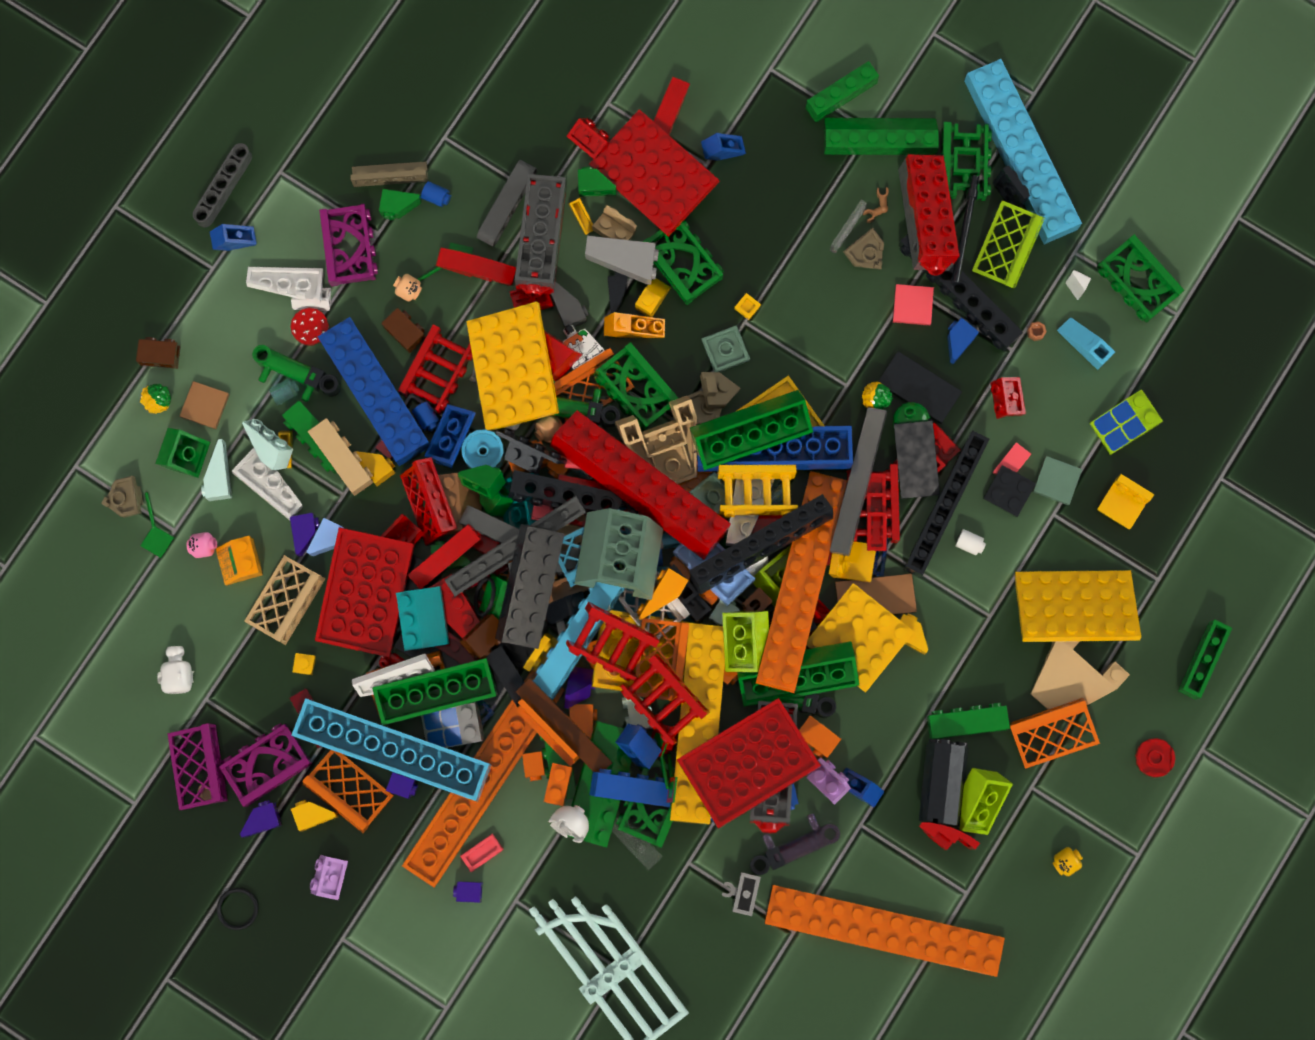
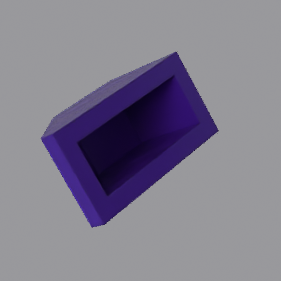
(303, 531)
(578, 686)
(262, 819)

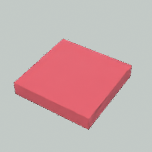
(913, 304)

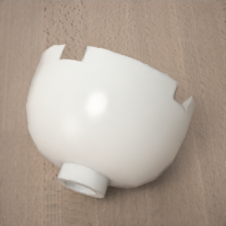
(570, 822)

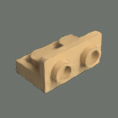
(614, 225)

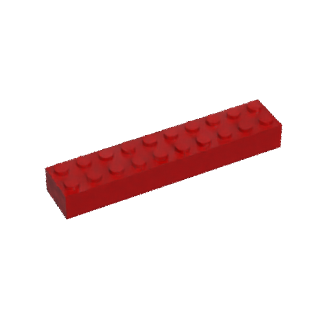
(640, 484)

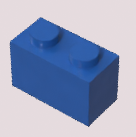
(639, 745)

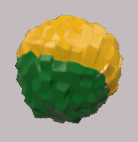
(876, 396)
(155, 398)

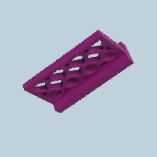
(212, 761)

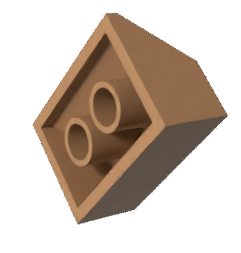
(458, 497)

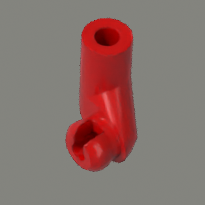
(393, 659)

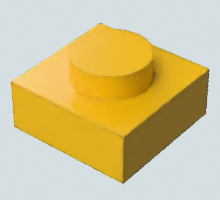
(747, 306)
(304, 664)

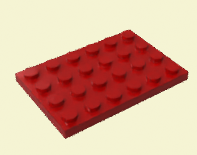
(654, 172)
(361, 592)
(748, 763)

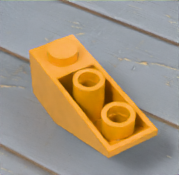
(633, 326)
(666, 590)

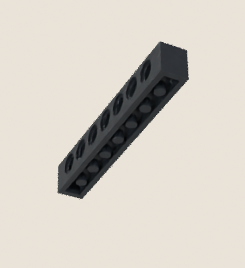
(1011, 331)
(559, 488)
(946, 504)
(761, 544)

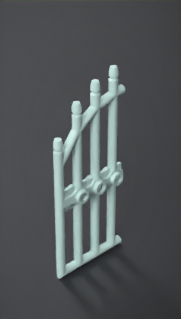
(615, 972)

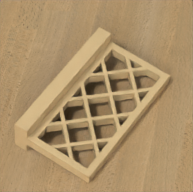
(299, 605)

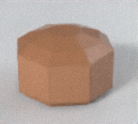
(1036, 331)

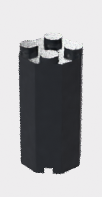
(943, 782)

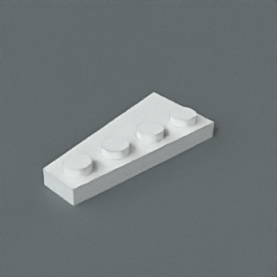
(291, 282)
(267, 484)
(742, 525)
(402, 670)

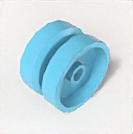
(481, 441)

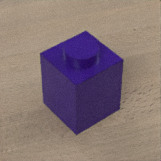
(402, 785)
(468, 891)

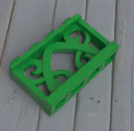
(1150, 263)
(682, 286)
(638, 362)
(659, 828)

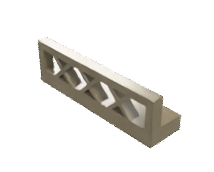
(389, 174)

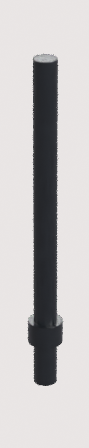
(971, 196)

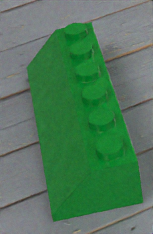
(880, 136)
(751, 429)
(821, 671)
(435, 691)
(599, 810)

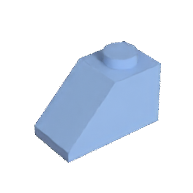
(324, 538)

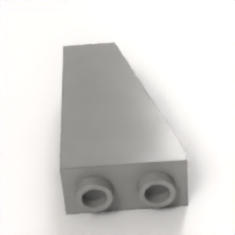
(624, 256)

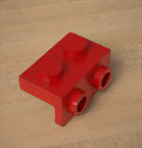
(403, 530)

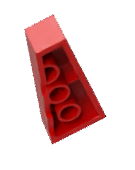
(560, 356)
(458, 609)

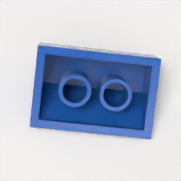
(450, 435)

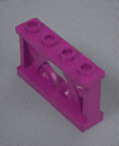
(331, 226)
(257, 791)

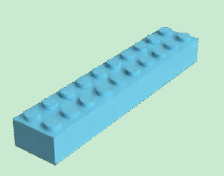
(1022, 149)
(391, 750)

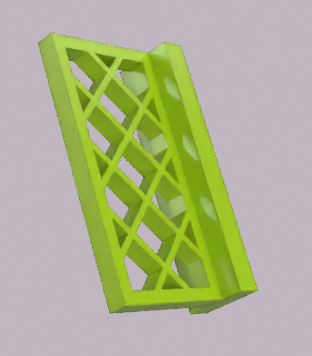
(1021, 254)

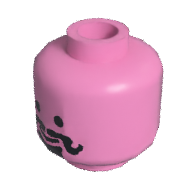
(201, 545)

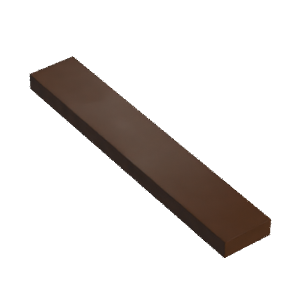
(563, 726)

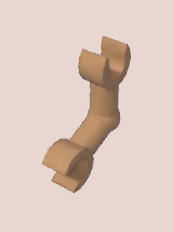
(882, 209)

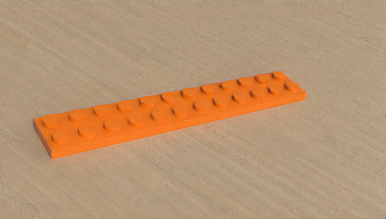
(800, 591)
(461, 815)
(884, 930)

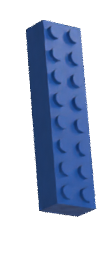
(374, 391)
(823, 449)

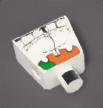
(583, 343)

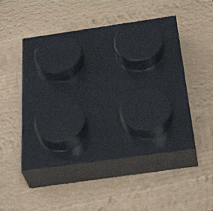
(1011, 187)
(1009, 491)

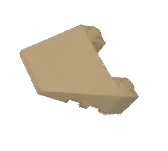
(667, 445)
(1069, 677)

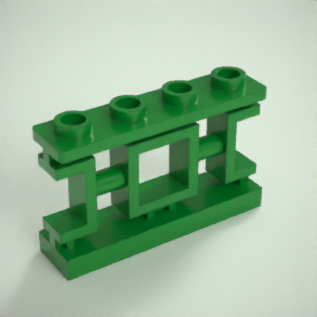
(981, 162)

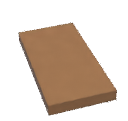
(891, 592)

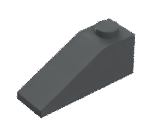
(568, 307)

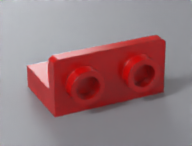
(588, 137)
(1008, 397)

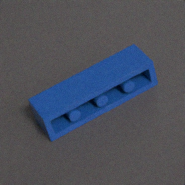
(629, 788)

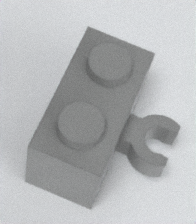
(744, 894)

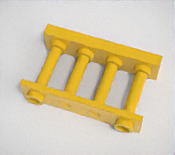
(747, 474)

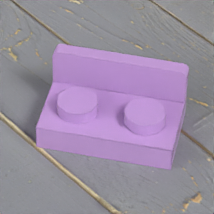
(829, 782)
(328, 877)

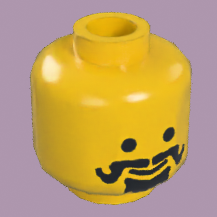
(1067, 861)

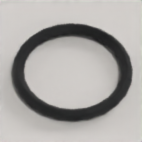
(493, 594)
(220, 903)

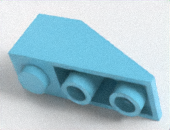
(1086, 343)

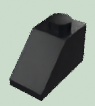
(563, 608)

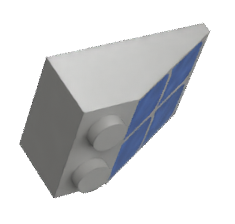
(454, 726)

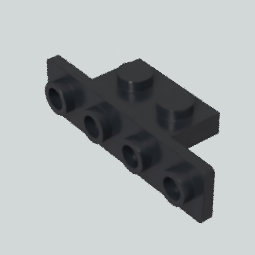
(527, 454)

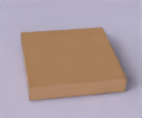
(204, 405)

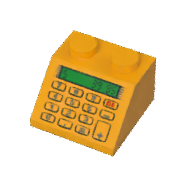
(239, 560)

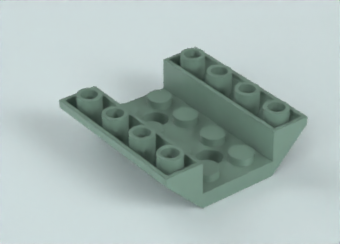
(606, 545)

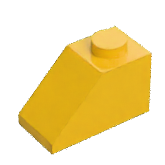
(652, 297)
(377, 465)
(917, 640)
(311, 814)

